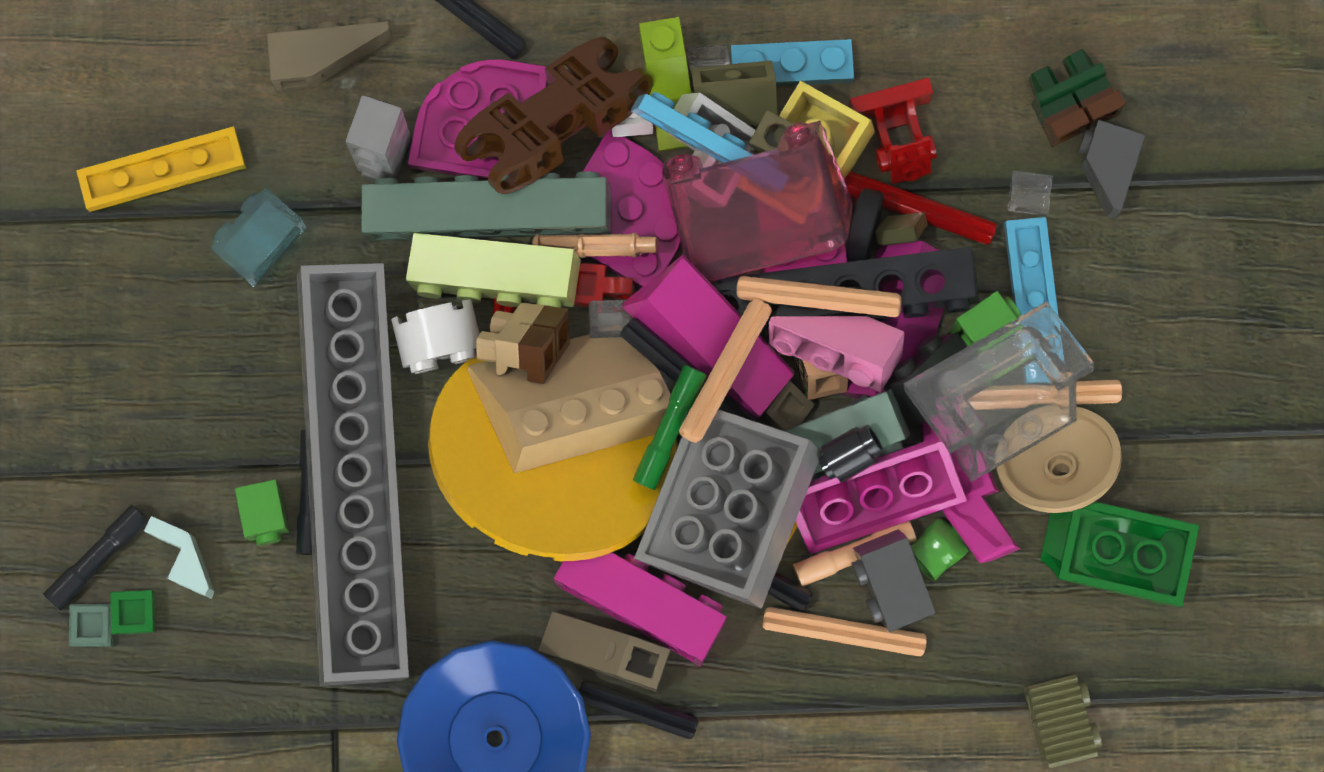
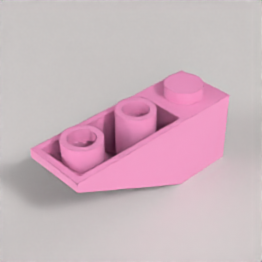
(845, 345)

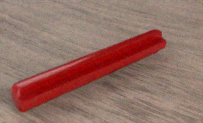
(936, 213)

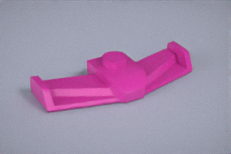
(975, 518)

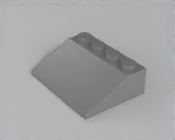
(730, 507)

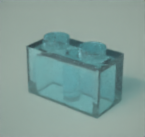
(257, 236)

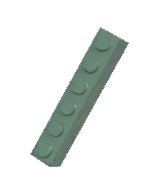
(477, 211)

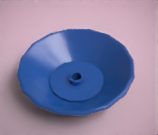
(487, 691)

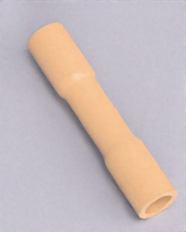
(830, 562)

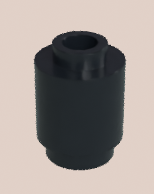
(850, 453)

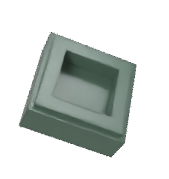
(90, 625)

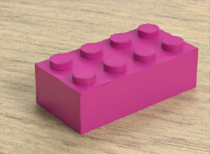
(645, 602)

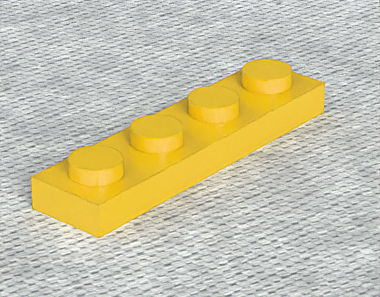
(161, 169)

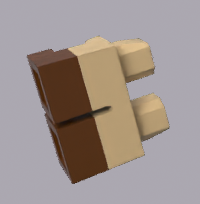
(526, 340)

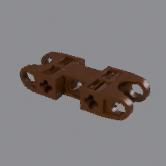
(539, 125)

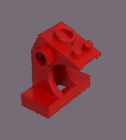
(895, 109)

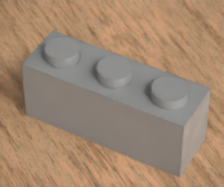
(378, 139)

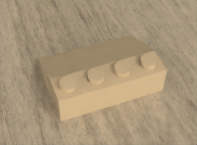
(589, 402)

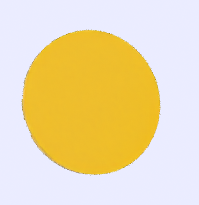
(553, 510)

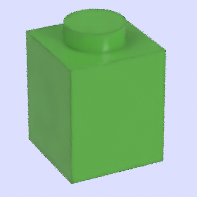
(262, 512)

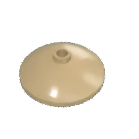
(1083, 450)

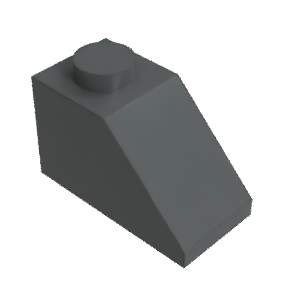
(1110, 163)

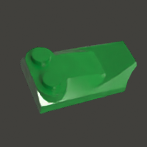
(1121, 552)

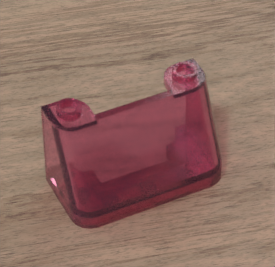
(761, 205)

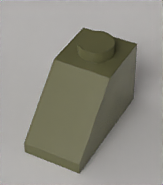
(739, 88)

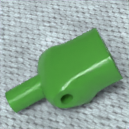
(938, 549)

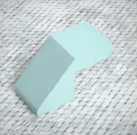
(189, 566)

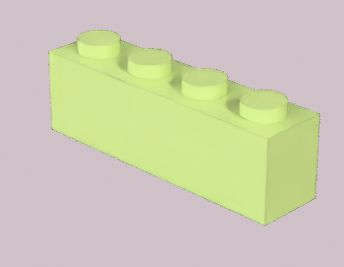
(492, 271)

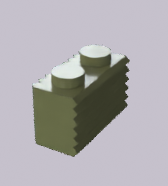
(1062, 721)

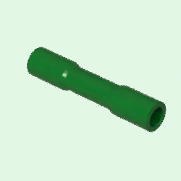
(658, 451)

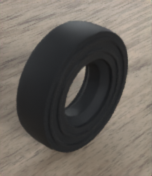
(864, 224)

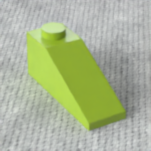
(667, 64)

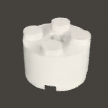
(436, 335)

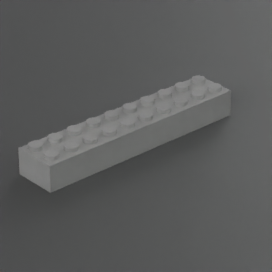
(352, 474)

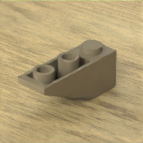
(315, 55)
(605, 651)

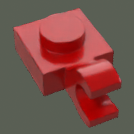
(594, 285)

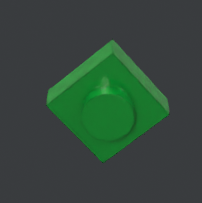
(132, 612)

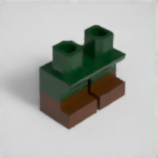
(1076, 102)

